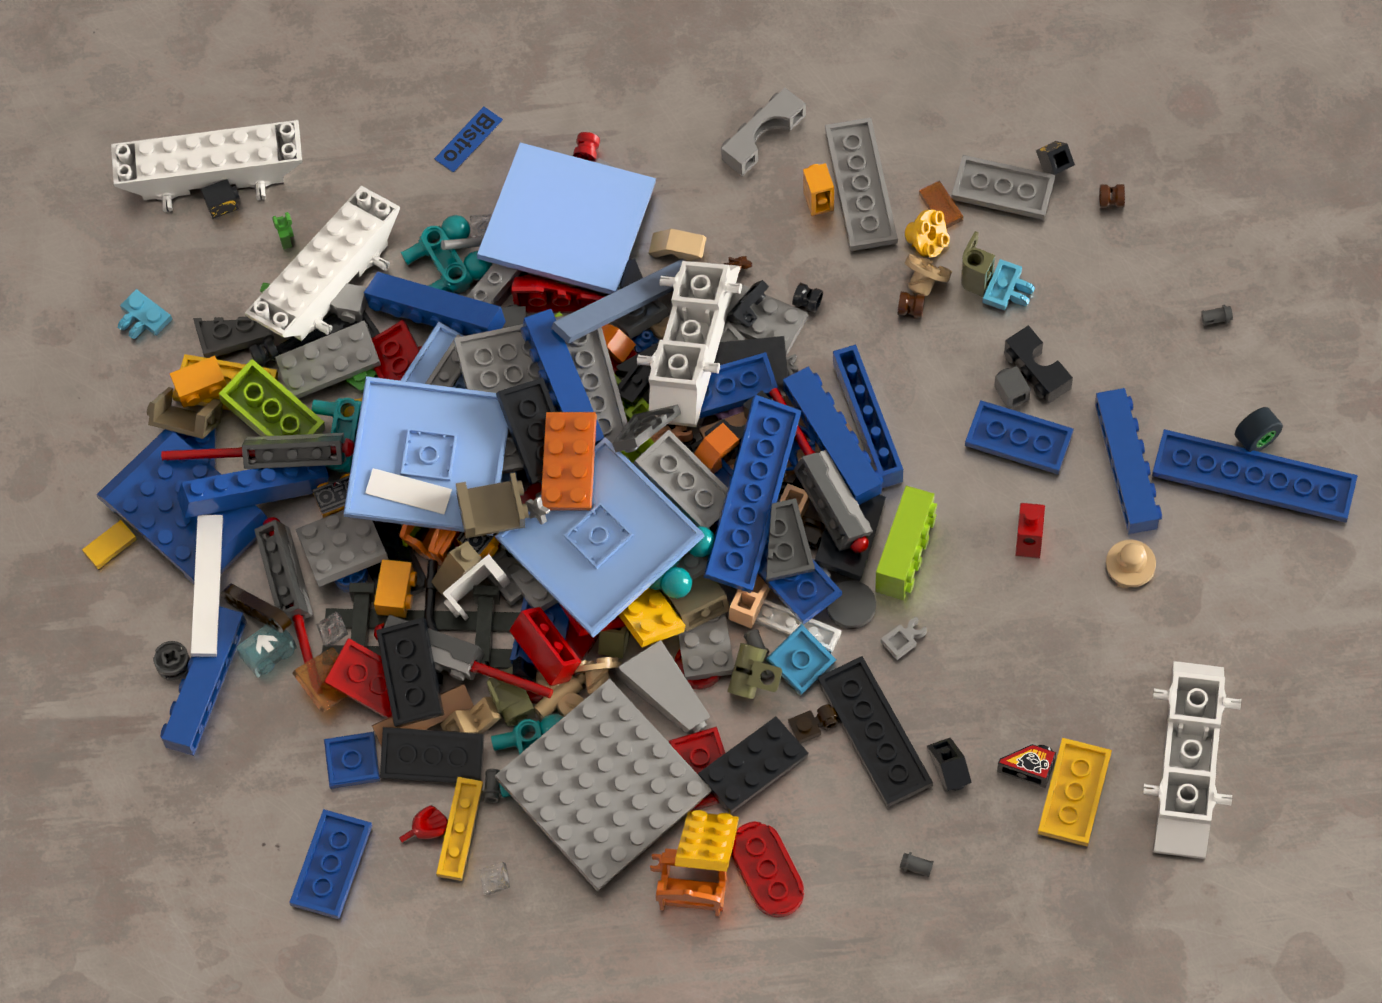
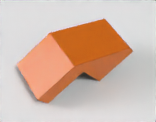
(617, 343)
(716, 446)

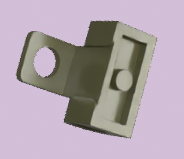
(976, 267)
(748, 671)
(510, 701)

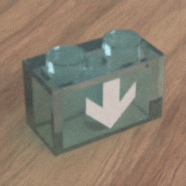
(266, 649)

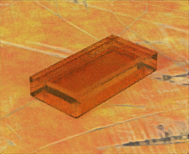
(938, 199)

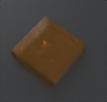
(312, 675)

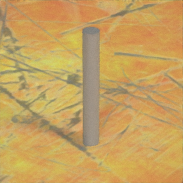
(461, 243)

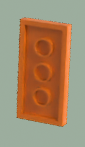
(568, 460)

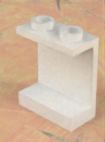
(467, 581)

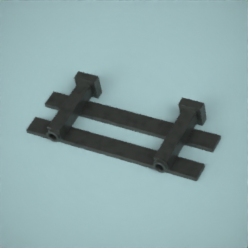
(482, 621)

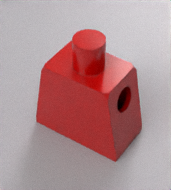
(1030, 526)

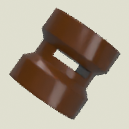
(1117, 196)
(911, 304)

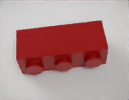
(545, 646)

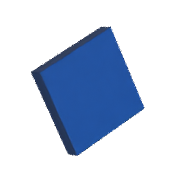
(352, 760)

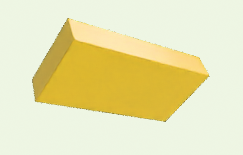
(109, 544)

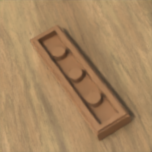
(452, 700)

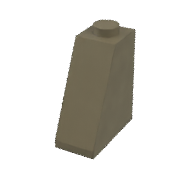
(455, 565)

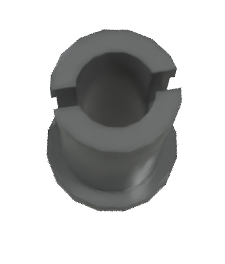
(1217, 315)
(492, 788)
(916, 864)

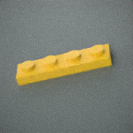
(459, 829)

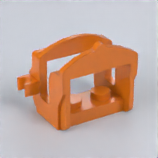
(433, 546)
(687, 892)

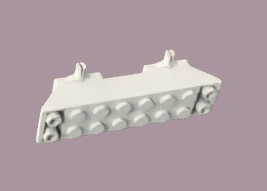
(179, 163)
(338, 252)
(691, 338)
(1190, 759)

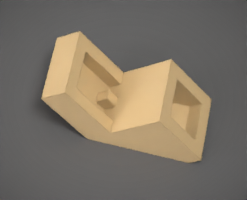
(679, 243)
(475, 720)

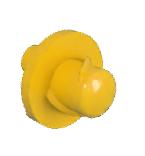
(928, 233)

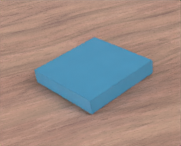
(801, 659)

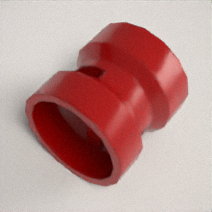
(587, 146)

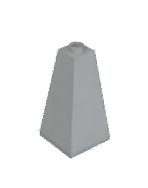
(662, 685)

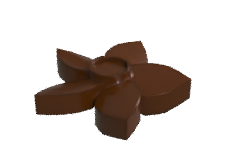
(741, 261)

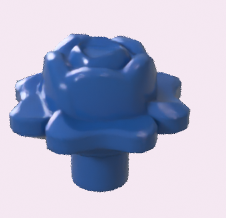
(644, 341)

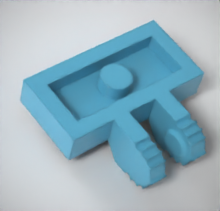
(1003, 284)
(145, 312)

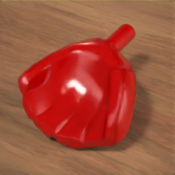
(427, 824)

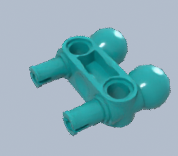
(448, 261)
(340, 423)
(677, 581)
(517, 739)

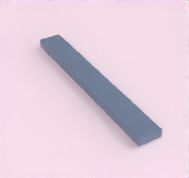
(615, 305)

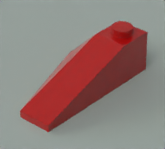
(543, 294)

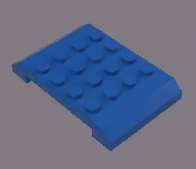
(148, 501)

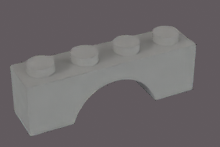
(781, 112)

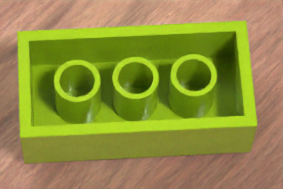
(268, 405)
(905, 543)

